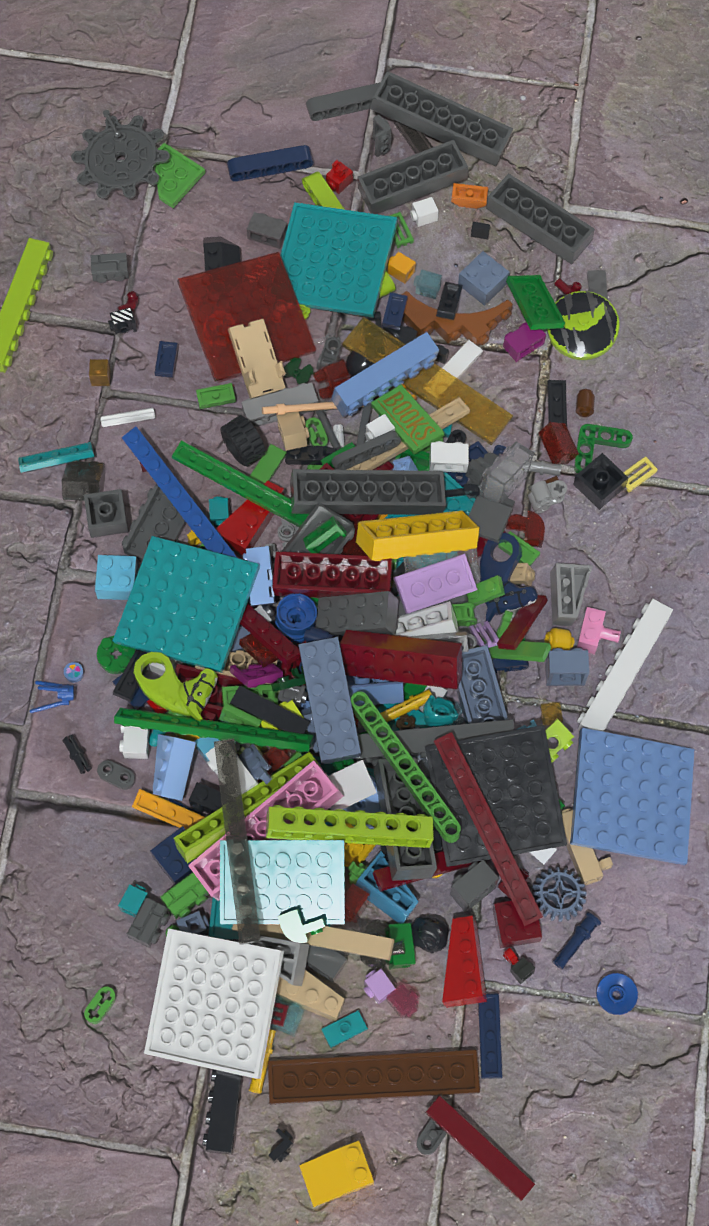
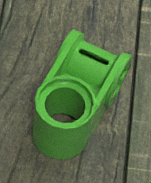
(465, 614)

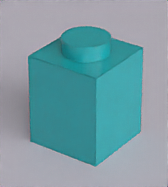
(218, 510)
(133, 900)

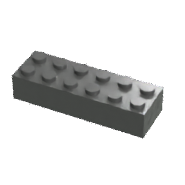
(412, 177)
(540, 218)
(395, 798)

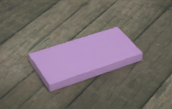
(435, 583)

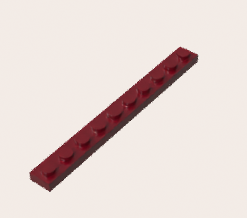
(488, 829)

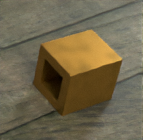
(99, 372)

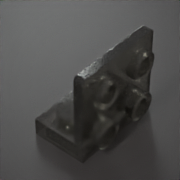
(81, 479)

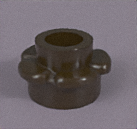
(405, 718)

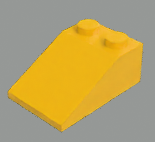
(336, 1174)

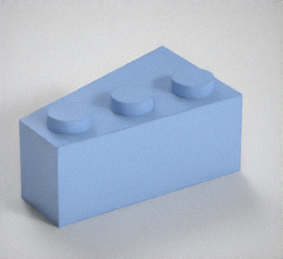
(262, 590)
(172, 766)

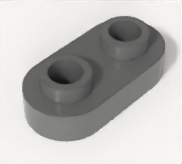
(115, 774)
(432, 1135)

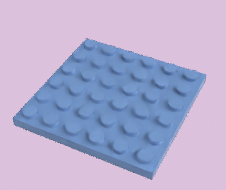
(632, 796)

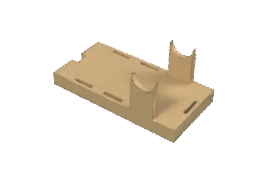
(258, 357)

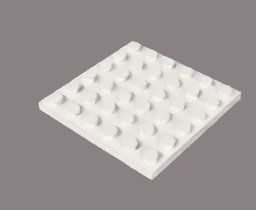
(214, 1003)

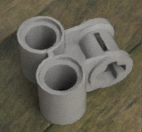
(545, 495)

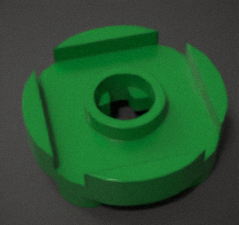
(107, 661)

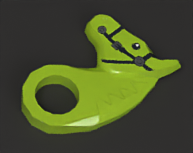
(169, 693)

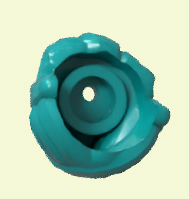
(435, 707)

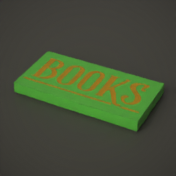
(409, 419)

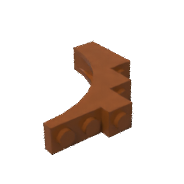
(472, 326)

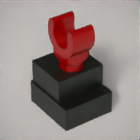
(521, 969)

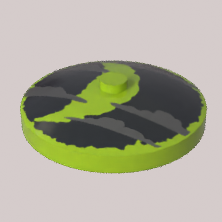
(588, 328)

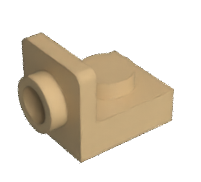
(523, 574)

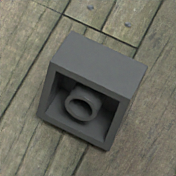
(106, 513)
(474, 885)

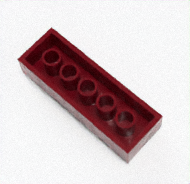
(329, 574)
(402, 659)

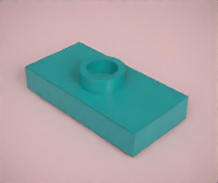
(344, 1029)

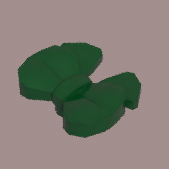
(292, 370)

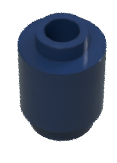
(316, 634)

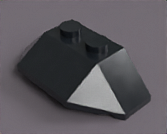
(219, 252)

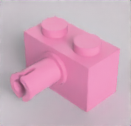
(594, 630)

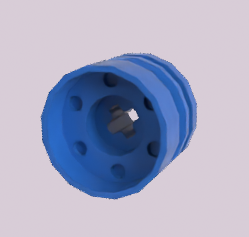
(296, 609)

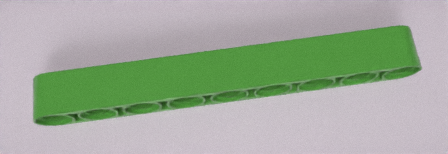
(409, 774)

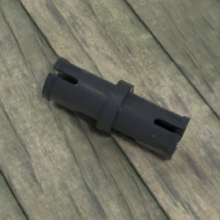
(77, 754)

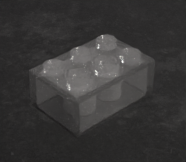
(506, 473)

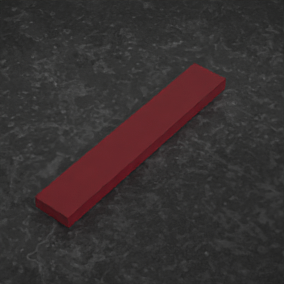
(384, 880)
(480, 1148)

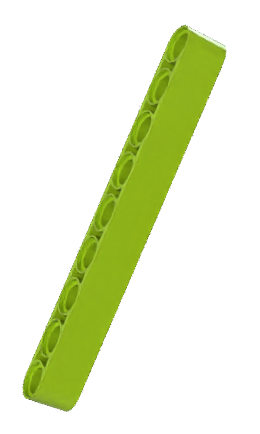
(323, 196)

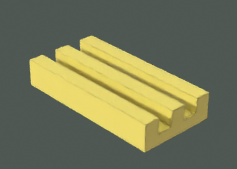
(649, 465)

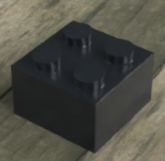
(600, 481)

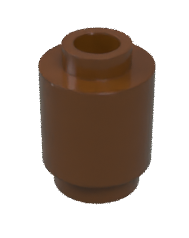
(585, 403)

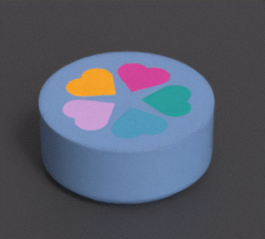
(73, 672)

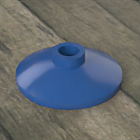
(621, 984)

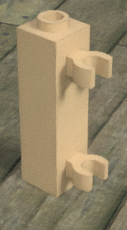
(584, 858)

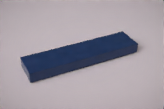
(490, 1038)

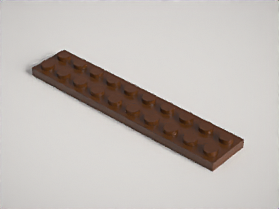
(373, 1077)

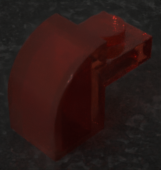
(531, 525)

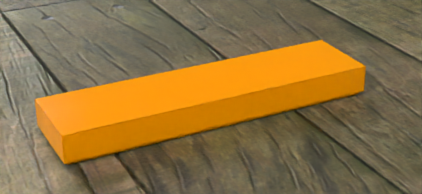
(165, 810)

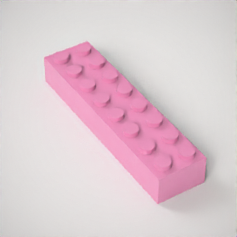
(307, 789)

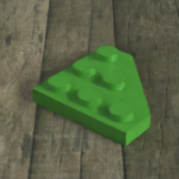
(176, 176)

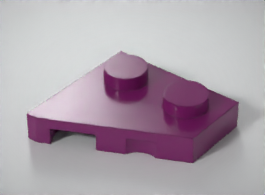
(256, 674)

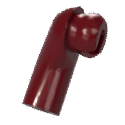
(566, 289)
(132, 301)

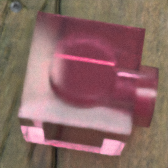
(403, 1001)

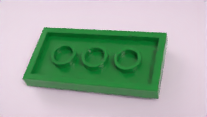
(535, 302)

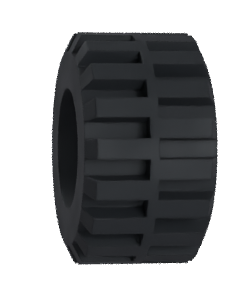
(242, 440)

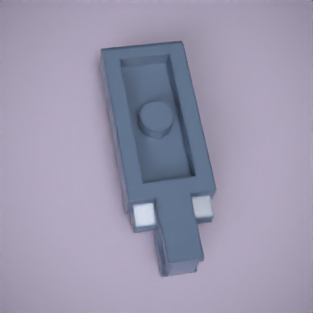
(256, 763)

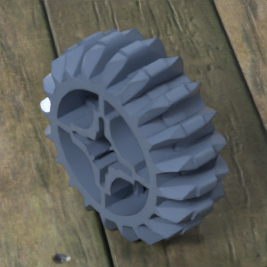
(566, 894)

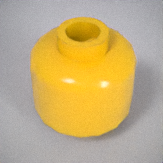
(559, 639)

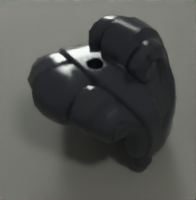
(429, 934)

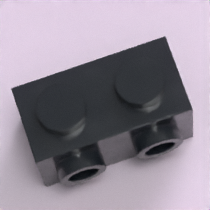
(205, 799)

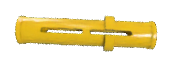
(406, 706)
(257, 1084)

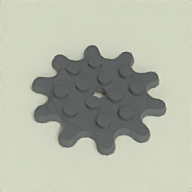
(105, 148)

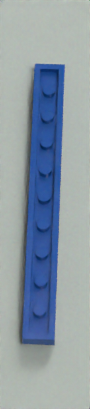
(176, 493)

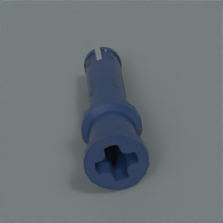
(581, 934)

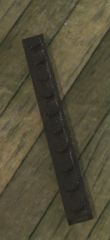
(237, 842)

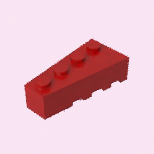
(246, 524)
(464, 968)

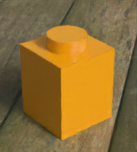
(401, 267)

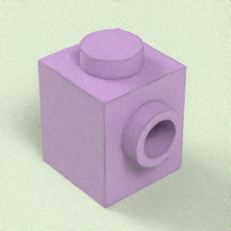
(378, 986)

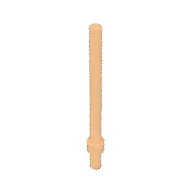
(281, 409)

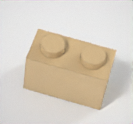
(292, 430)

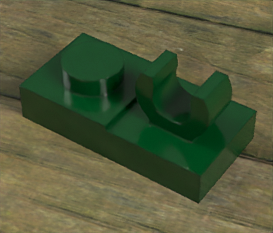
(285, 682)

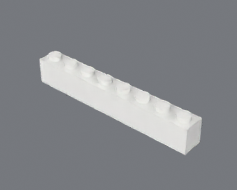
(626, 667)

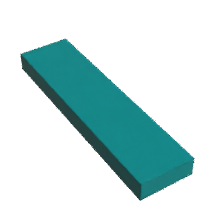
(55, 457)

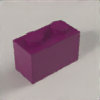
(523, 341)

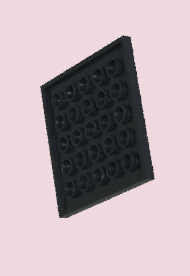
(518, 787)

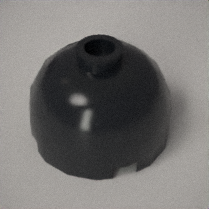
(356, 363)

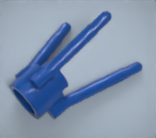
(65, 692)

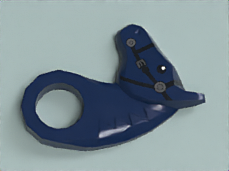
(515, 596)

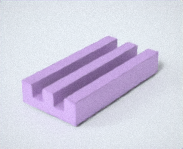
(474, 631)

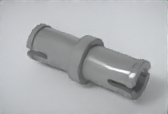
(545, 468)

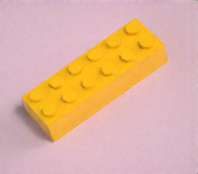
(417, 535)

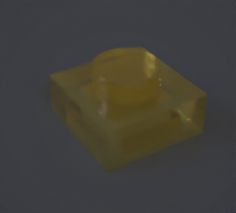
(551, 713)

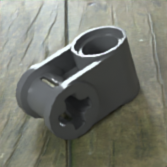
(329, 356)

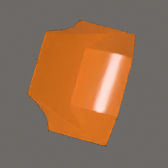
(469, 195)

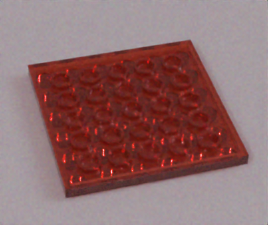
(243, 295)

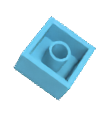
(115, 576)

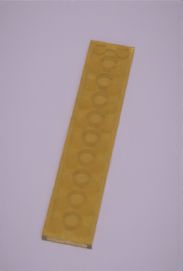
(434, 384)

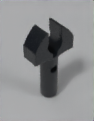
(469, 490)

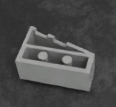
(567, 591)
(293, 958)

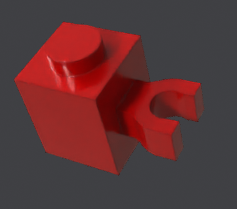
(339, 177)

